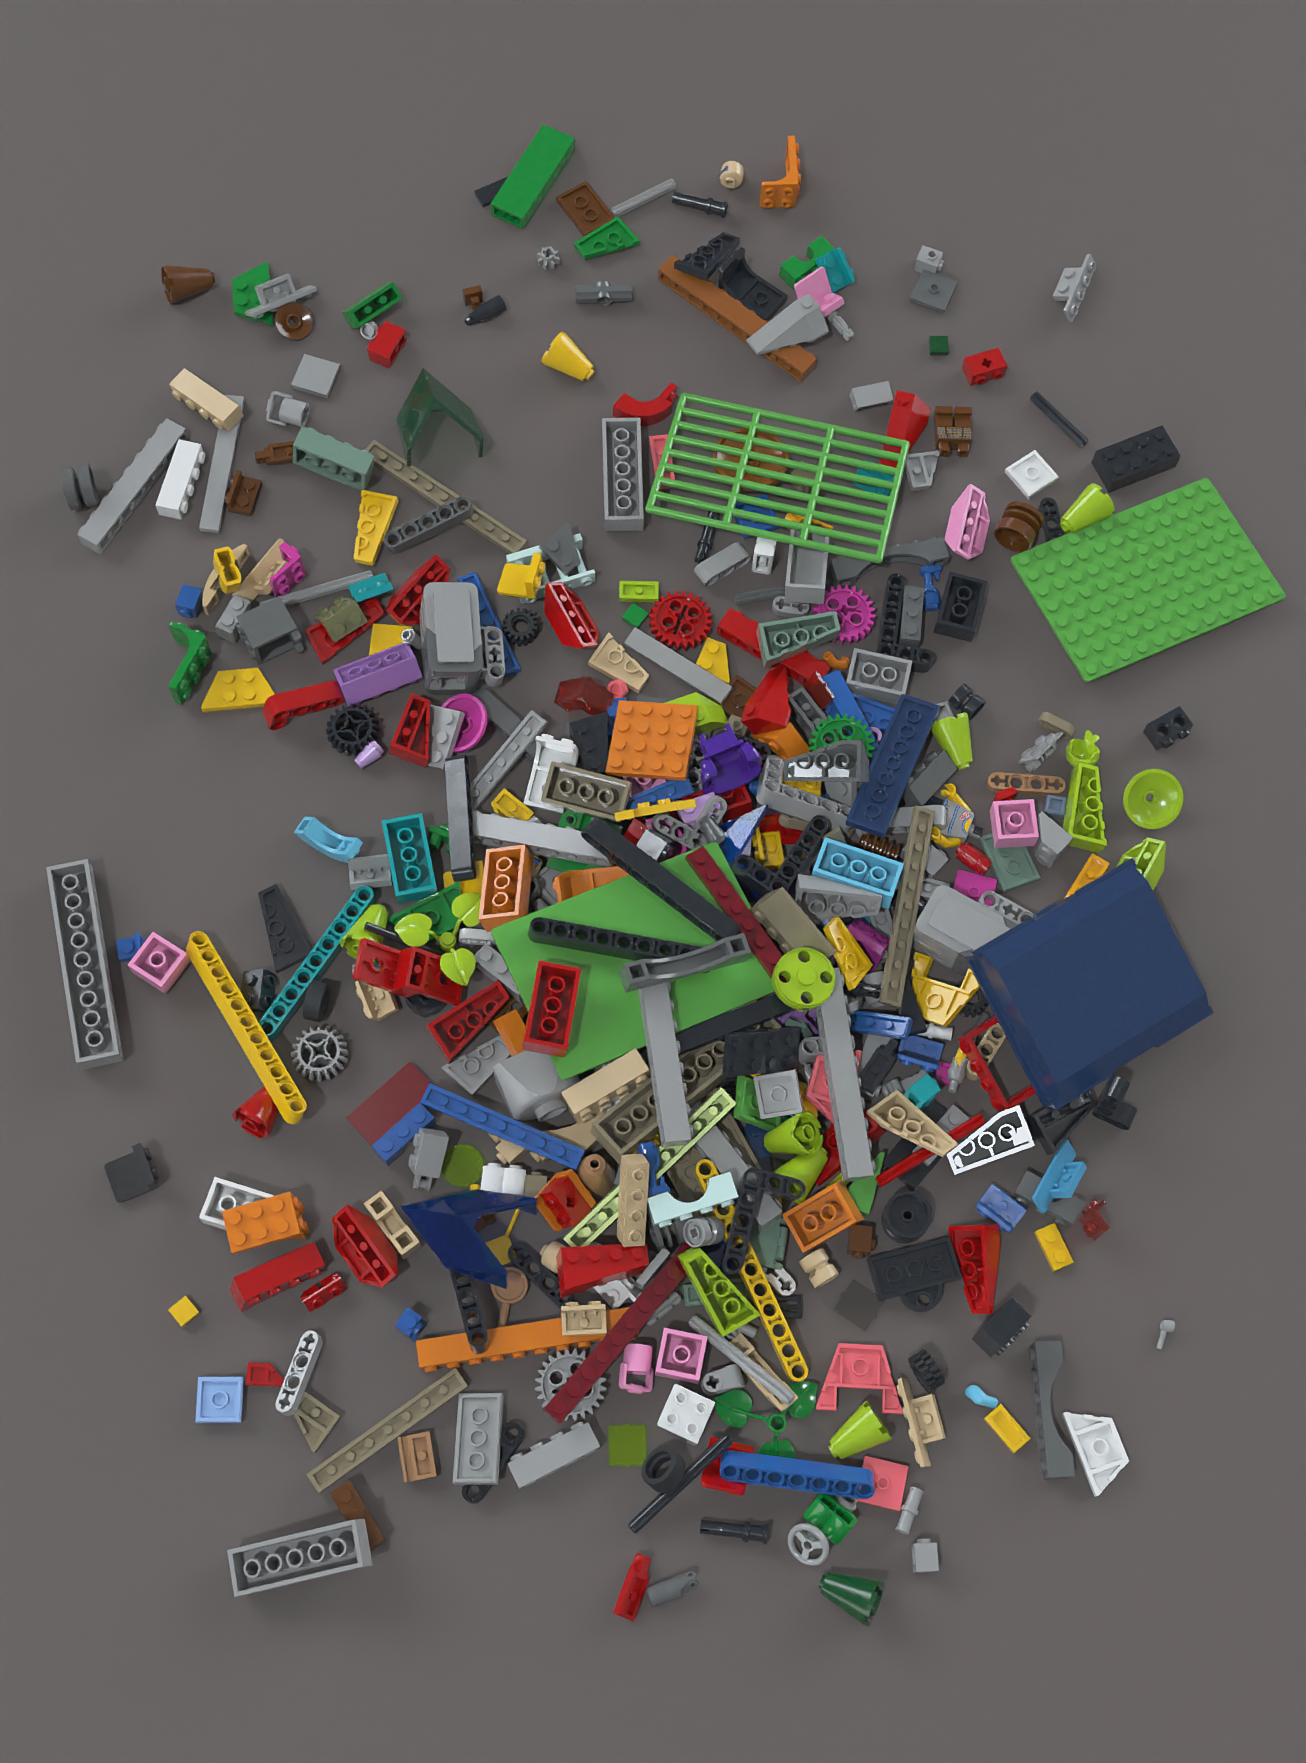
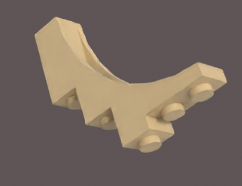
(577, 1135)

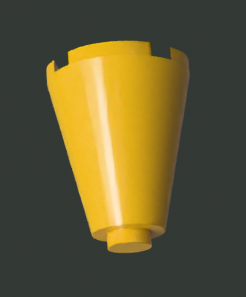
(568, 358)

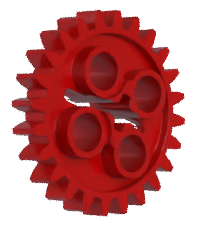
(663, 614)

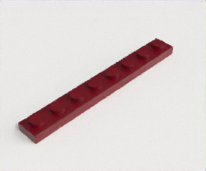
(735, 908)

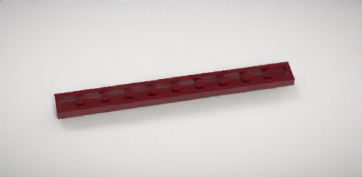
(617, 1339)

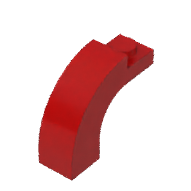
(648, 412)

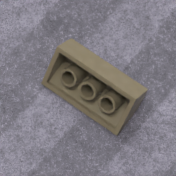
(789, 924)

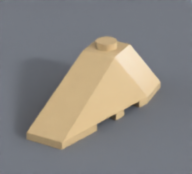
(908, 1121)

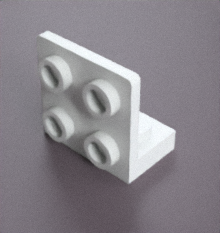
(686, 1414)

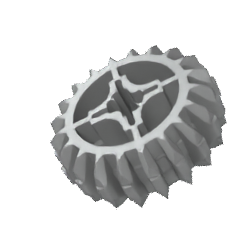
(306, 1042)

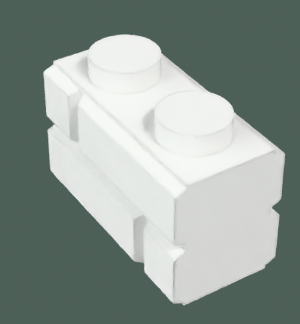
(763, 555)

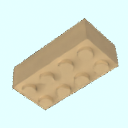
(606, 1086)

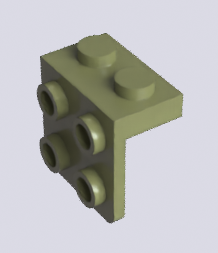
(341, 617)

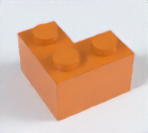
(784, 742)

